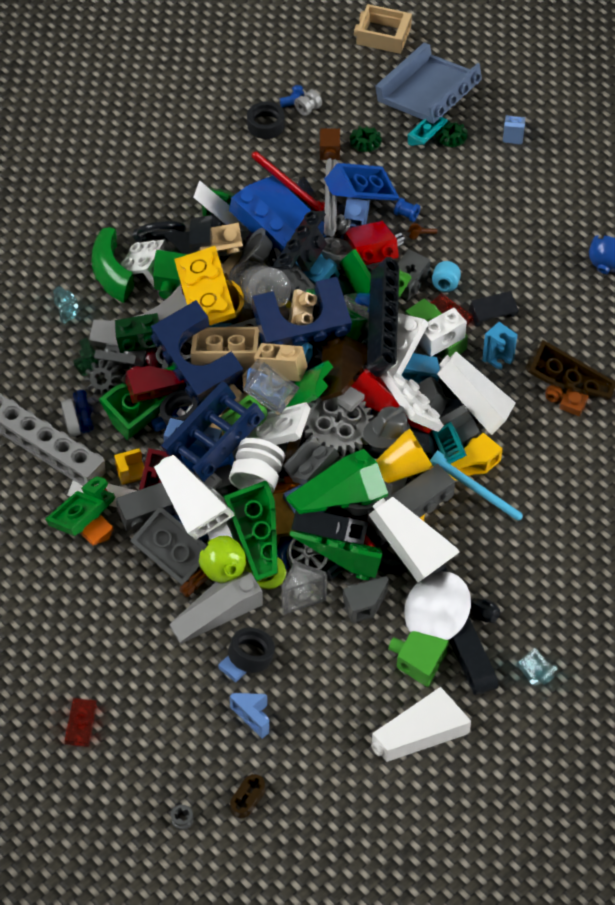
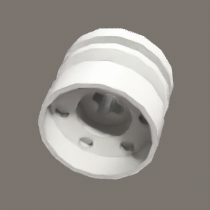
(255, 463)

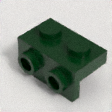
(135, 332)

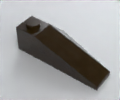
(347, 359)
(565, 371)

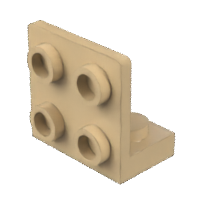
(226, 238)

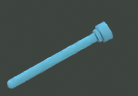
(439, 458)

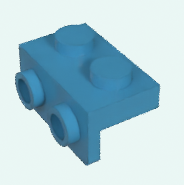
(322, 269)

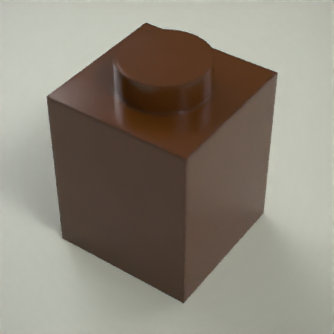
(329, 143)

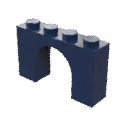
(332, 321)
(172, 334)

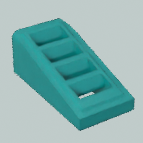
(445, 433)

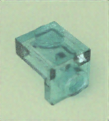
(67, 303)
(536, 668)

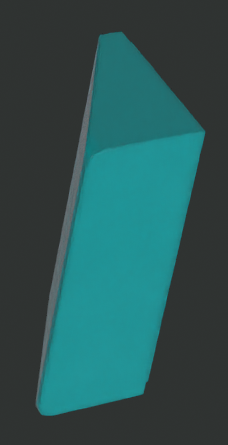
(424, 131)

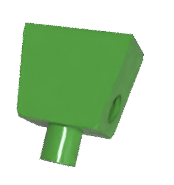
(419, 655)

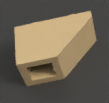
(285, 359)

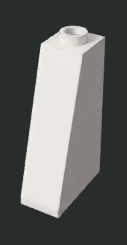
(476, 392)
(193, 501)
(411, 538)
(421, 726)

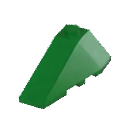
(346, 482)

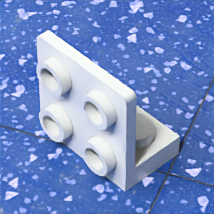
(142, 257)

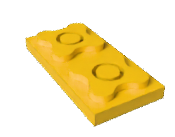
(205, 282)

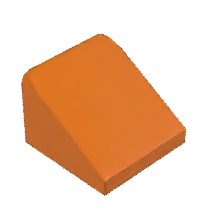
(97, 531)

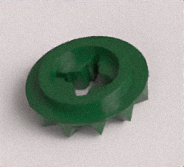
(456, 138)
(362, 144)

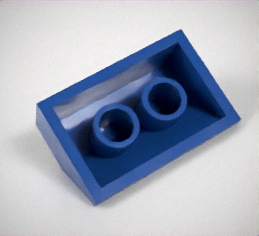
(360, 182)

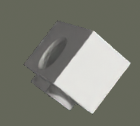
(443, 332)

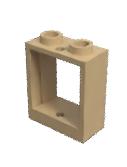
(385, 17)

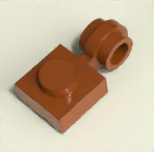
(570, 402)

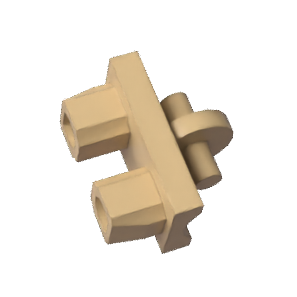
(302, 308)

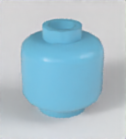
(446, 276)

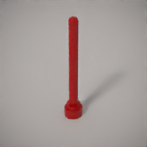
(315, 205)

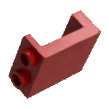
(372, 242)

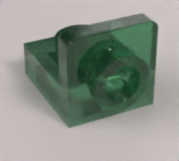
(87, 357)

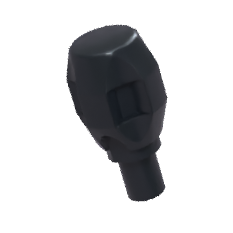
(485, 610)

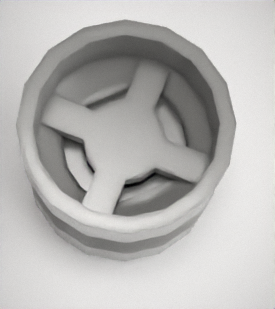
(306, 103)

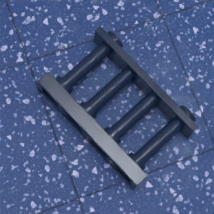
(201, 419)

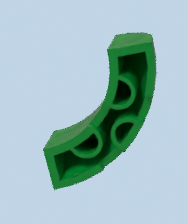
(111, 275)

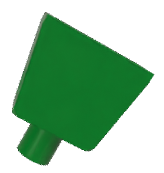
(165, 272)

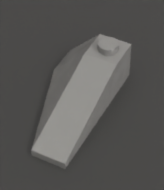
(217, 606)

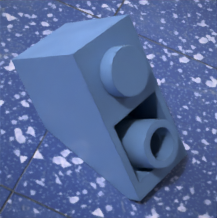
(357, 211)

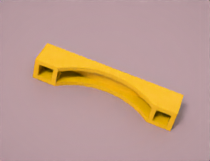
(480, 458)

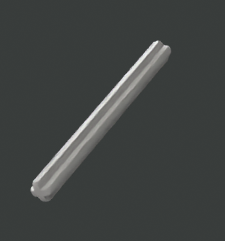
(330, 204)

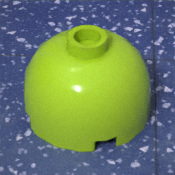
(223, 559)

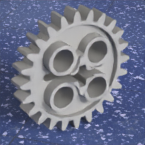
(337, 424)

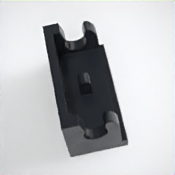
(493, 307)

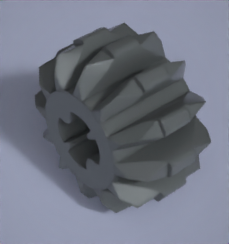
(96, 381)

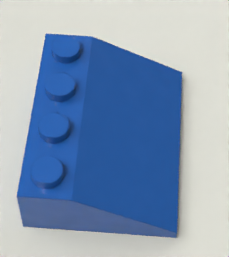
(271, 207)

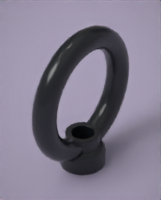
(149, 231)

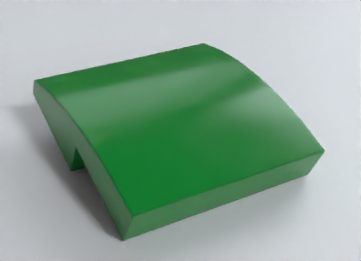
(356, 272)
(311, 384)

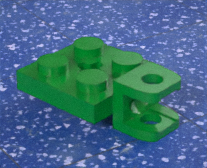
(81, 507)

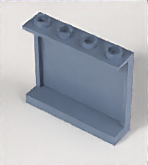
(426, 85)

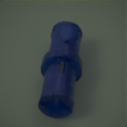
(83, 411)

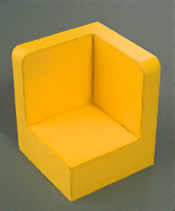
(129, 466)

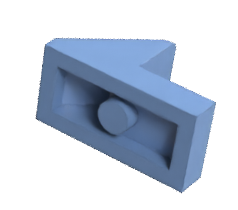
(249, 709)

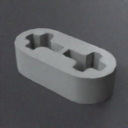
(70, 418)

